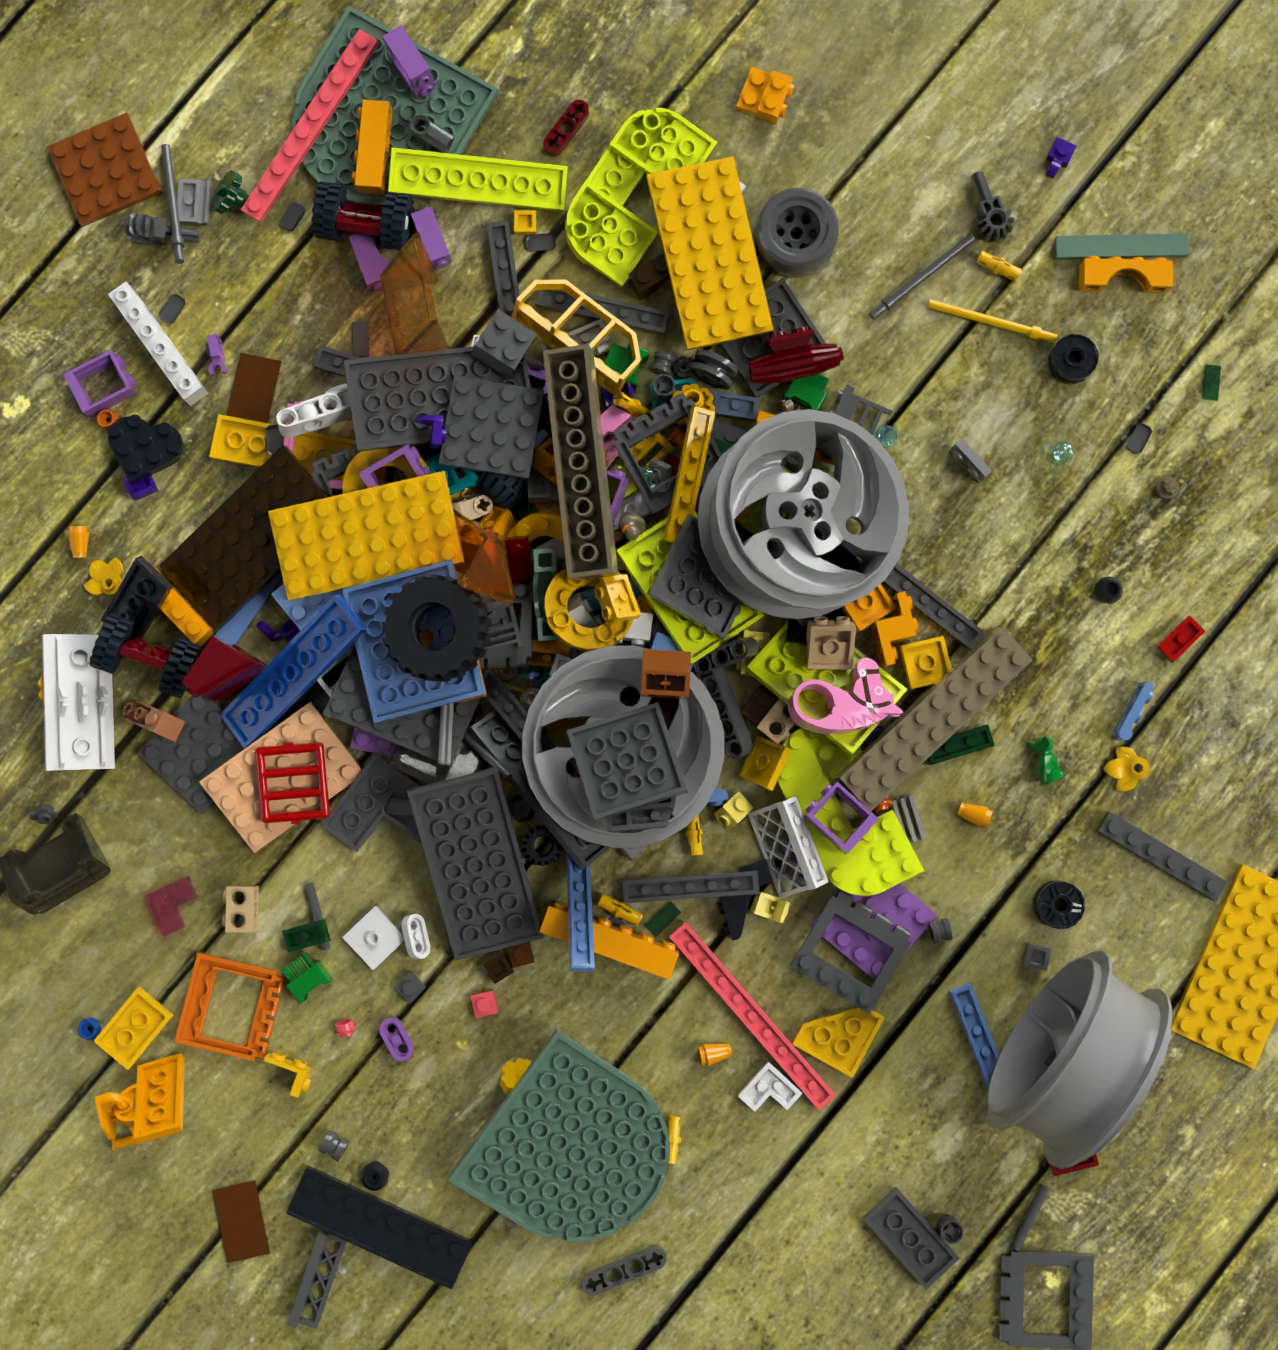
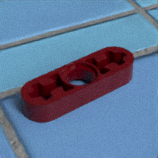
(552, 136)

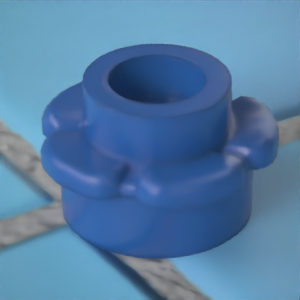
(83, 1028)

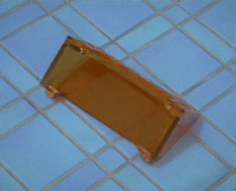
(484, 562)

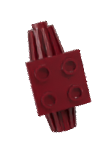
(793, 357)

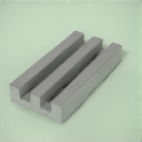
(908, 820)

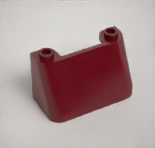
(221, 671)

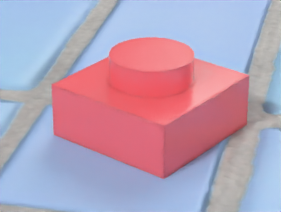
(484, 1003)

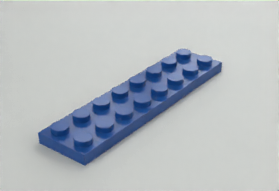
(293, 671)

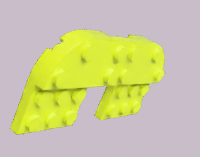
(596, 221)
(881, 855)

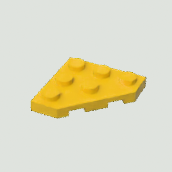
(840, 1038)

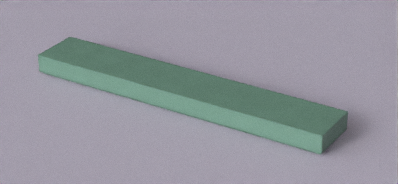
(1122, 246)

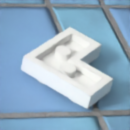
(769, 1082)

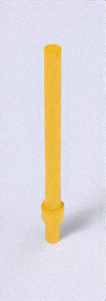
(1033, 332)

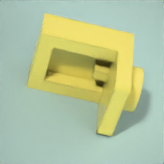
(733, 811)
(770, 907)

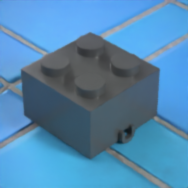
(503, 344)

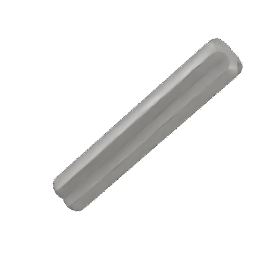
(445, 735)

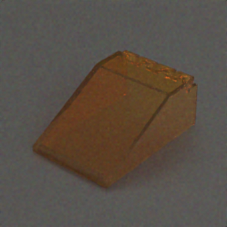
(411, 300)

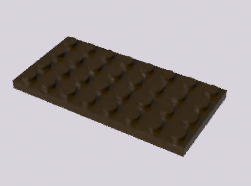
(235, 546)

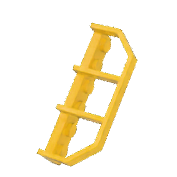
(554, 338)

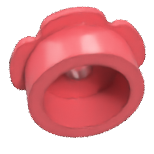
(345, 1027)

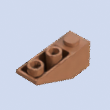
(153, 719)

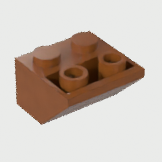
(665, 674)

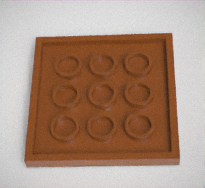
(104, 169)

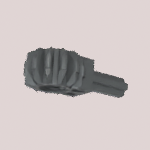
(990, 209)
(154, 230)

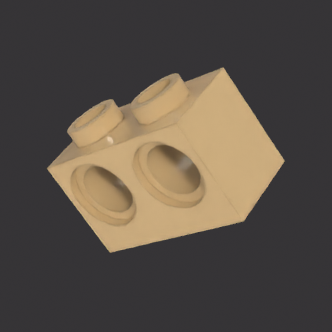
(776, 715)
(247, 909)

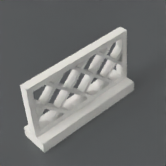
(800, 843)

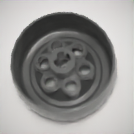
(789, 258)

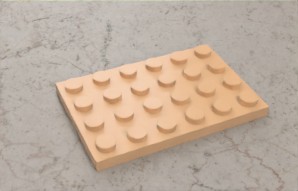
(236, 784)

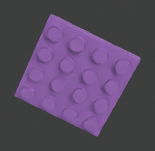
(863, 948)

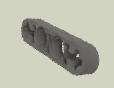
(625, 1273)

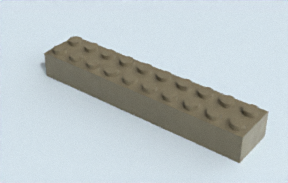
(580, 463)
(933, 718)

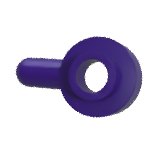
(287, 631)

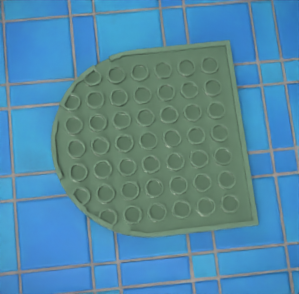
(454, 105)
(569, 1147)

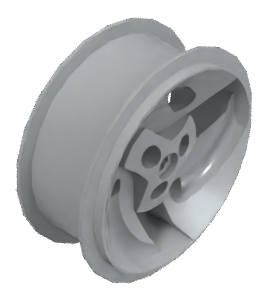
(863, 489)
(592, 690)
(1105, 1061)

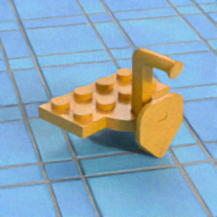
(147, 1108)

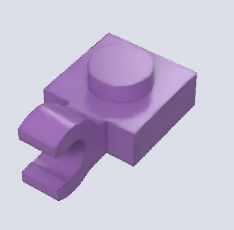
(215, 350)

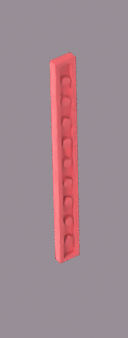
(309, 126)
(752, 1016)

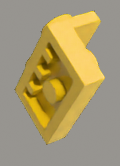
(616, 599)

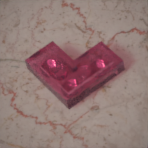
(165, 902)

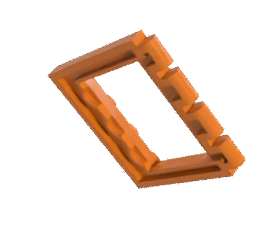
(198, 1001)

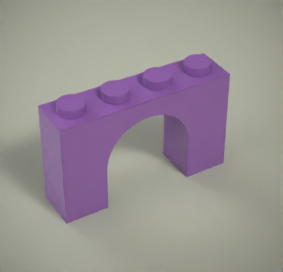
(373, 264)

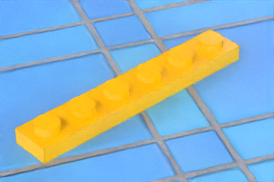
(689, 470)

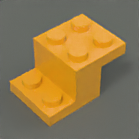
(894, 630)

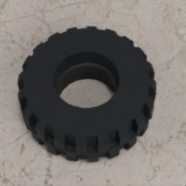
(404, 621)

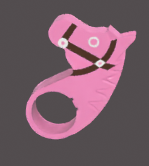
(849, 711)

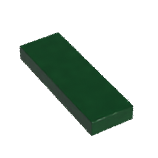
(963, 744)

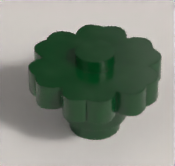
(229, 193)

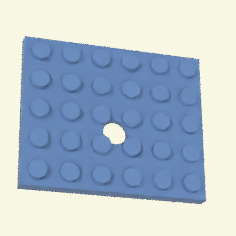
(389, 688)

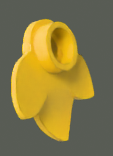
(103, 576)
(1123, 768)

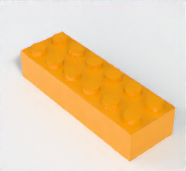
(616, 942)

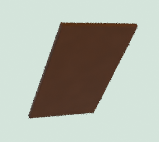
(254, 388)
(241, 1221)

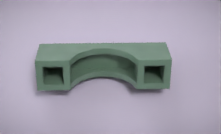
(543, 570)

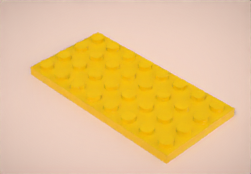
(709, 253)
(365, 535)
(1235, 981)

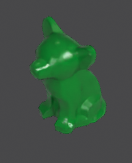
(1048, 764)

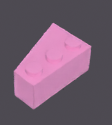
(612, 420)

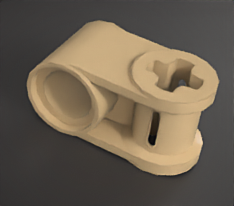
(468, 505)

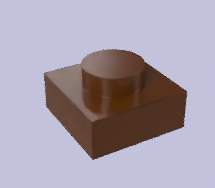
(521, 954)

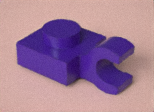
(1059, 155)

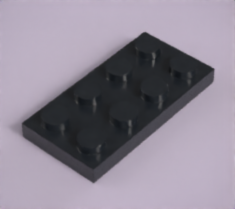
(139, 596)

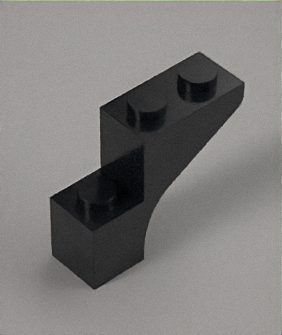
(736, 906)

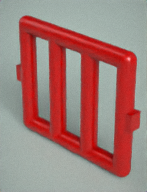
(319, 769)

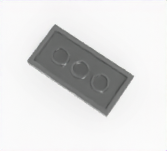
(910, 1238)

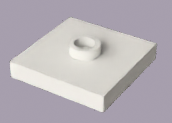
(374, 937)

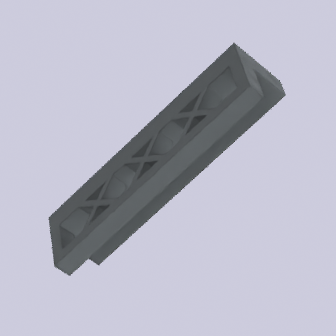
(309, 1277)

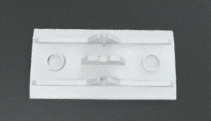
(76, 705)

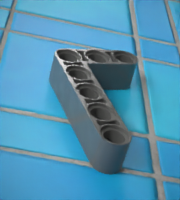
(725, 693)

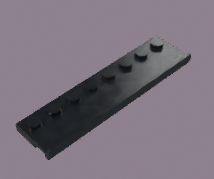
(379, 1227)

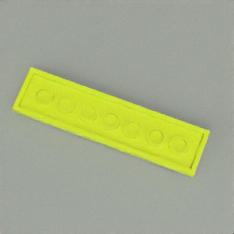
(478, 179)

